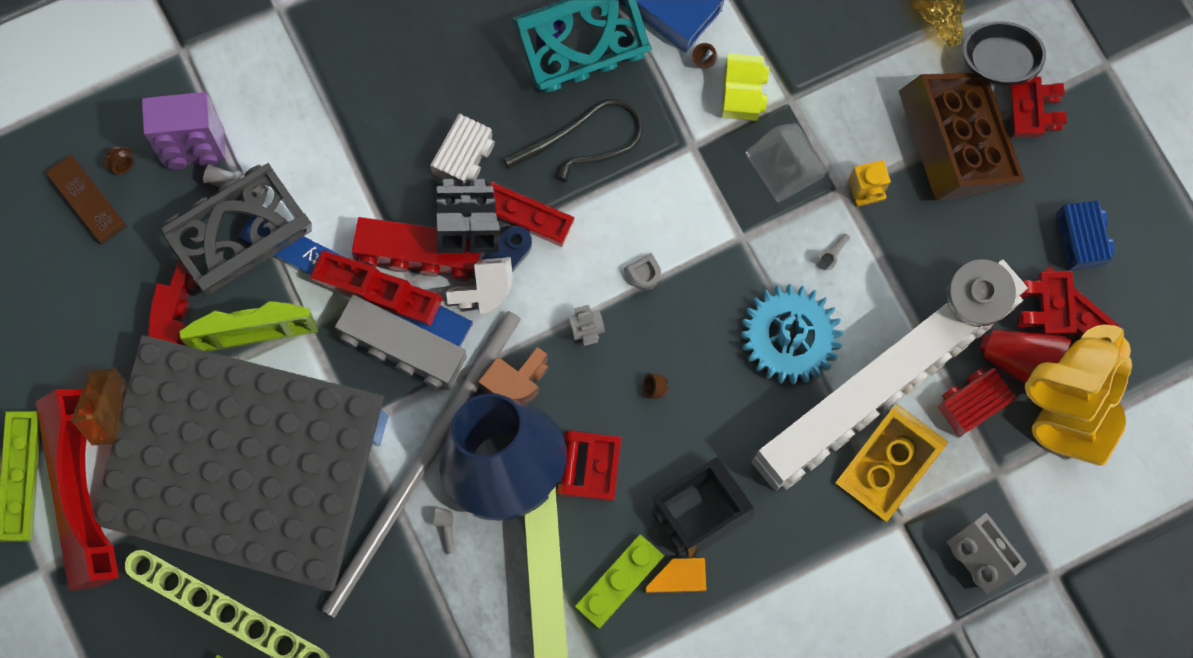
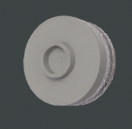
(981, 293)

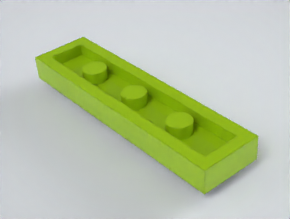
(19, 475)

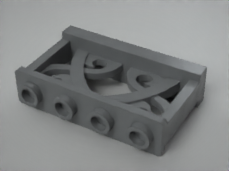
(226, 271)

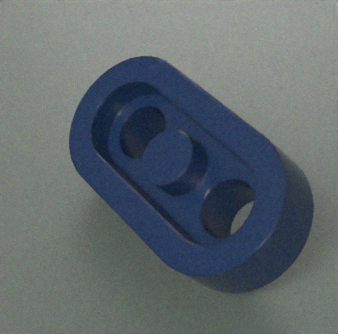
(507, 249)

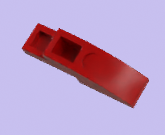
(171, 306)

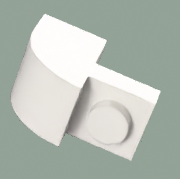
(492, 286)

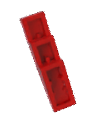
(376, 287)

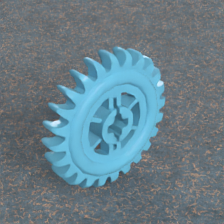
(797, 306)

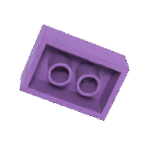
(184, 130)

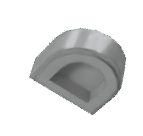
(644, 273)

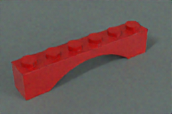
(85, 548)

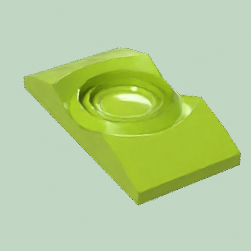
(249, 326)

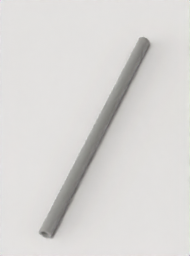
(418, 467)

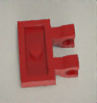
(1028, 108)
(1056, 304)

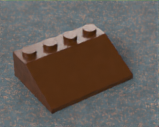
(960, 135)

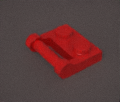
(600, 466)

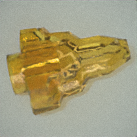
(944, 16)

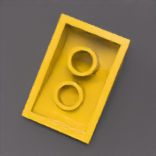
(891, 462)

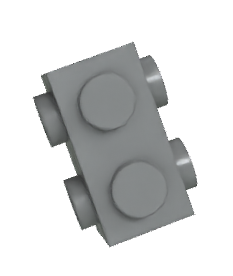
(986, 554)

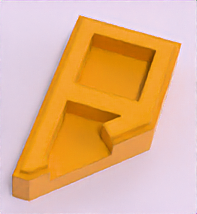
(680, 576)

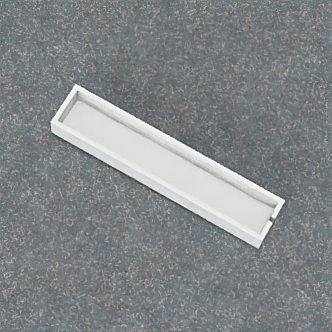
(870, 390)

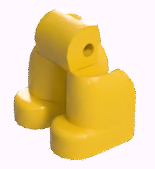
(1083, 396)

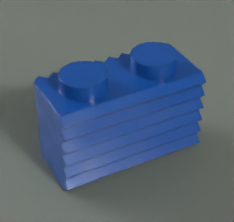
(1085, 235)

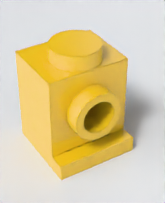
(869, 183)

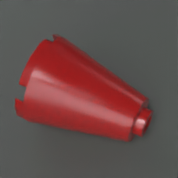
(1022, 351)

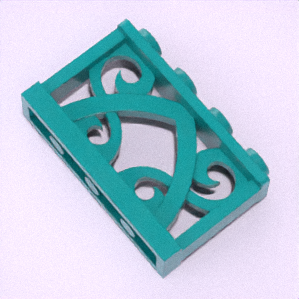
(542, 22)

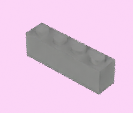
(400, 342)

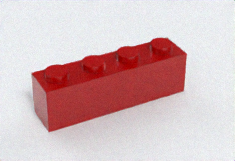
(409, 247)

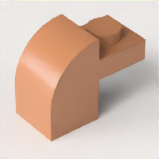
(515, 384)

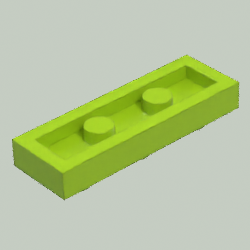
(619, 581)

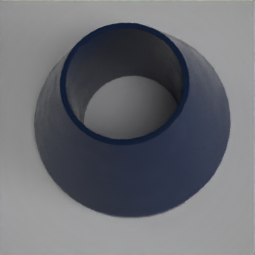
(512, 479)

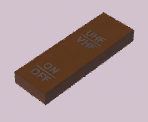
(86, 199)

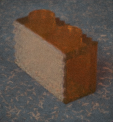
(101, 406)

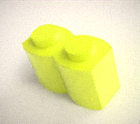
(743, 87)

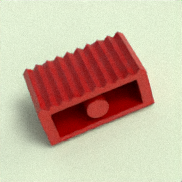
(976, 401)

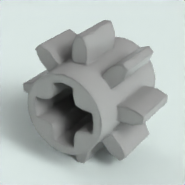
(586, 325)

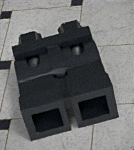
(464, 215)

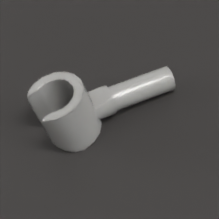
(834, 251)
(444, 519)

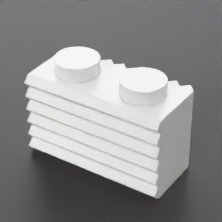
(463, 151)

